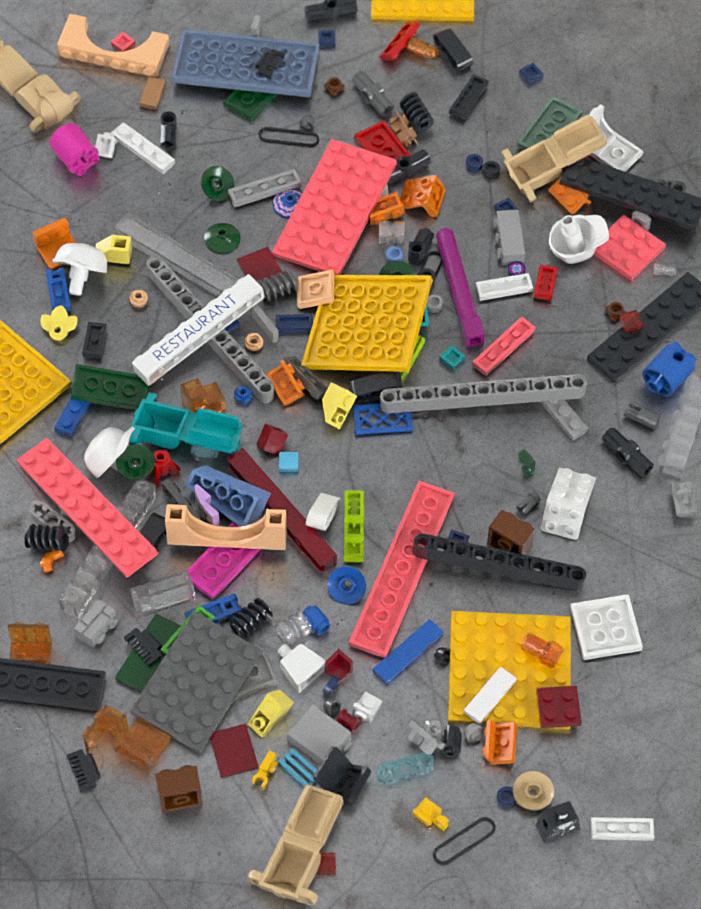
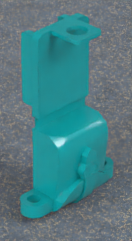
(169, 425)

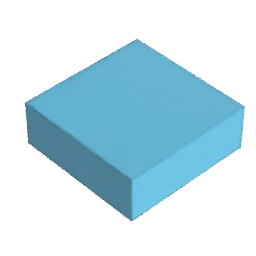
(288, 461)

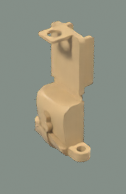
(34, 92)
(544, 160)
(299, 848)

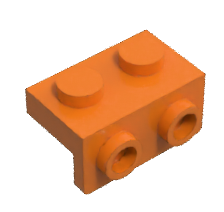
(569, 197)
(387, 208)
(285, 384)
(500, 742)

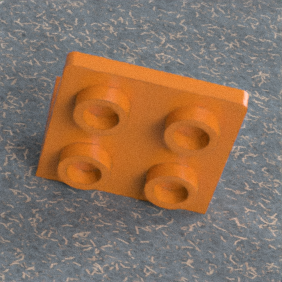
(423, 192)
(51, 239)

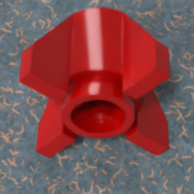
(164, 465)

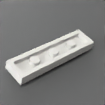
(143, 148)

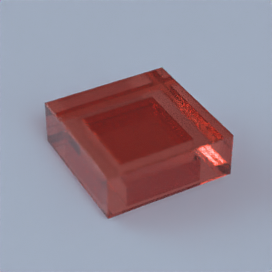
(630, 321)
(327, 864)

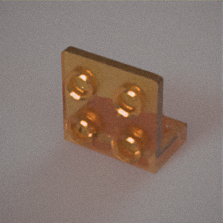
(30, 642)
(104, 720)
(142, 744)

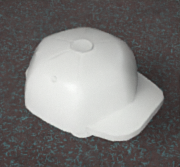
(577, 237)
(82, 259)
(106, 449)

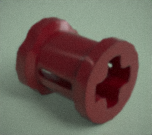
(348, 721)

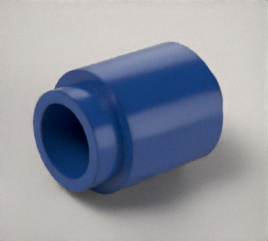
(317, 619)

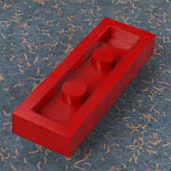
(400, 41)

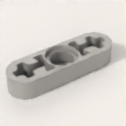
(50, 513)

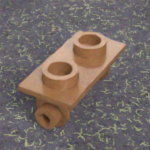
(400, 123)

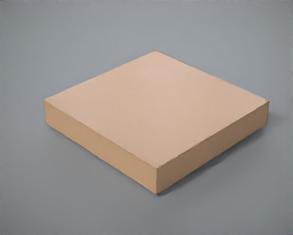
(315, 289)

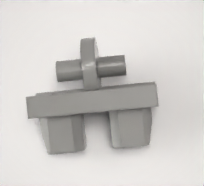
(683, 499)
(428, 733)

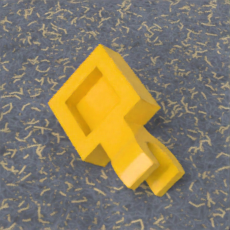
(268, 766)
(430, 813)

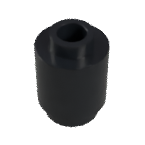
(451, 737)

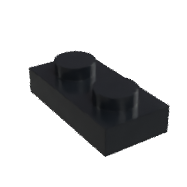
(94, 340)

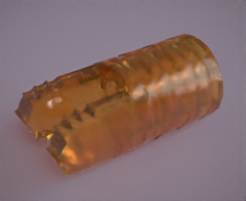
(422, 48)

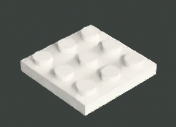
(606, 627)

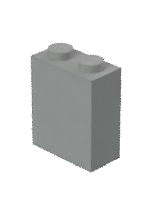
(317, 734)

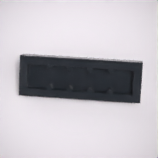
(468, 97)

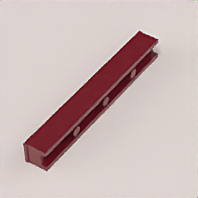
(303, 536)

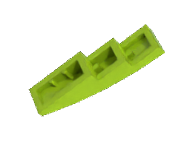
(353, 526)

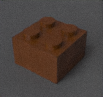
(510, 534)
(178, 788)

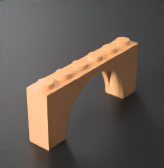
(145, 59)
(186, 529)

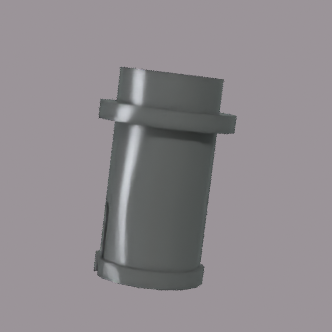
(532, 500)

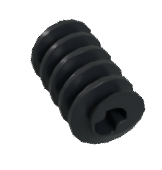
(416, 112)
(46, 538)
(249, 616)

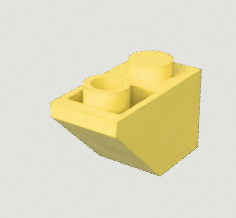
(116, 248)
(337, 404)
(270, 712)

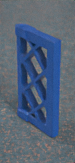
(406, 417)

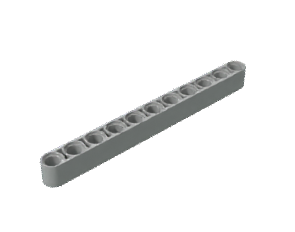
(179, 296)
(491, 397)

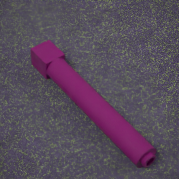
(470, 322)

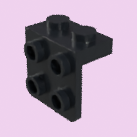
(341, 776)

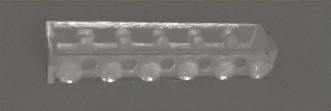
(683, 430)

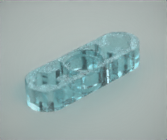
(389, 767)

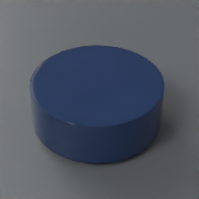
(474, 162)
(331, 685)
(505, 797)

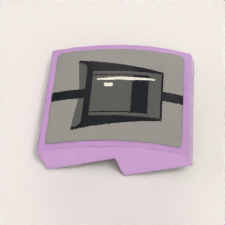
(204, 506)

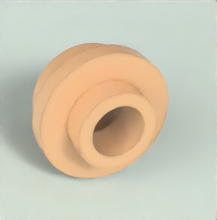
(138, 302)
(254, 337)

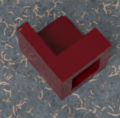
(272, 439)
(339, 665)

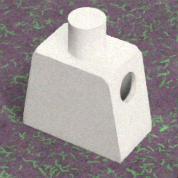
(300, 666)

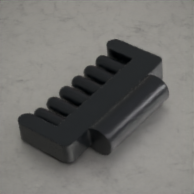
(268, 63)
(148, 643)
(87, 766)

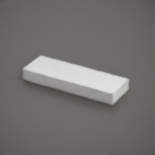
(490, 695)
(622, 828)

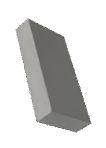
(265, 324)

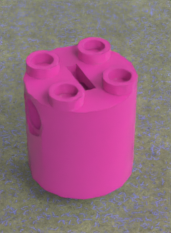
(74, 148)

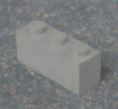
(509, 237)

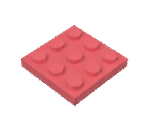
(629, 248)

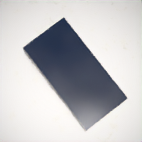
(294, 323)

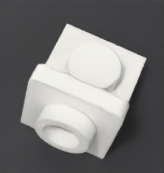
(106, 144)
(367, 707)

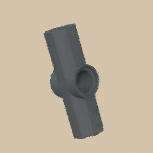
(373, 93)

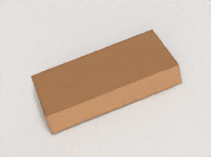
(152, 93)

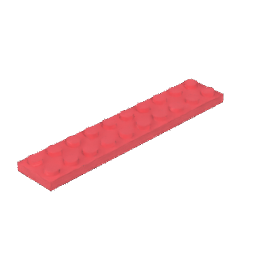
(87, 507)
(400, 571)

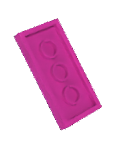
(219, 567)

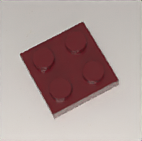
(558, 706)

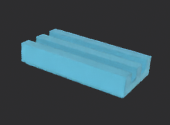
(288, 757)

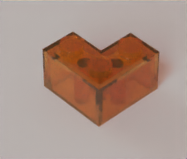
(198, 396)

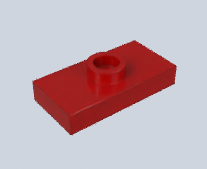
(545, 282)

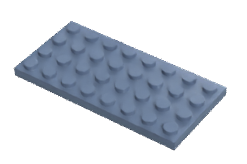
(231, 60)

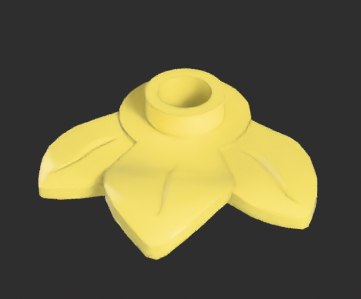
(58, 320)

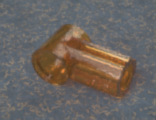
(547, 652)

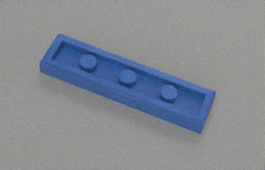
(408, 651)

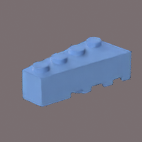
(229, 495)

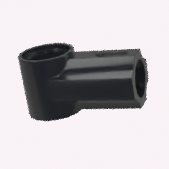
(168, 130)
(419, 246)

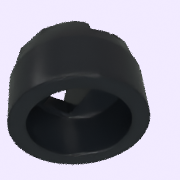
(442, 655)

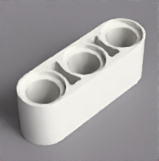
(323, 511)

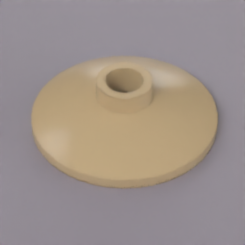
(534, 782)

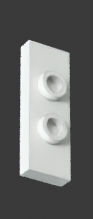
(504, 286)

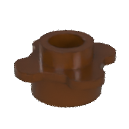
(334, 85)
(615, 306)

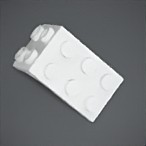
(618, 152)
(567, 503)

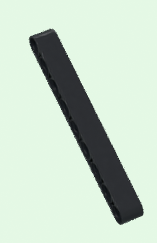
(507, 558)

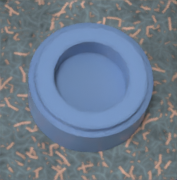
(394, 253)

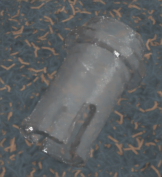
(664, 269)

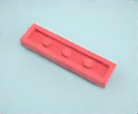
(503, 346)

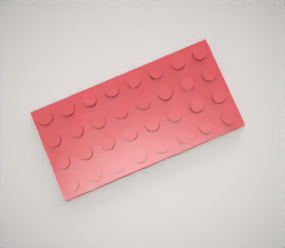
(334, 207)

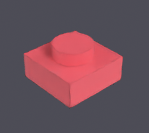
(123, 42)

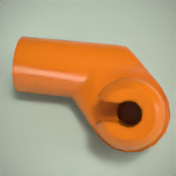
(48, 558)

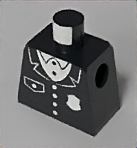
(560, 821)

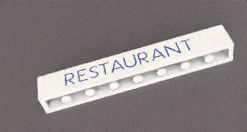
(198, 329)

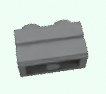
(95, 623)

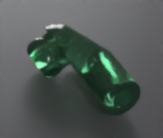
(529, 463)

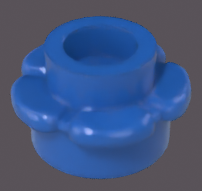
(242, 398)

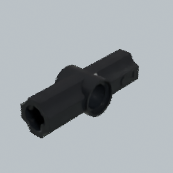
(330, 9)
(409, 164)
(627, 452)

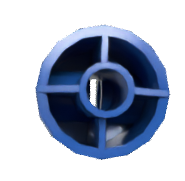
(669, 369)

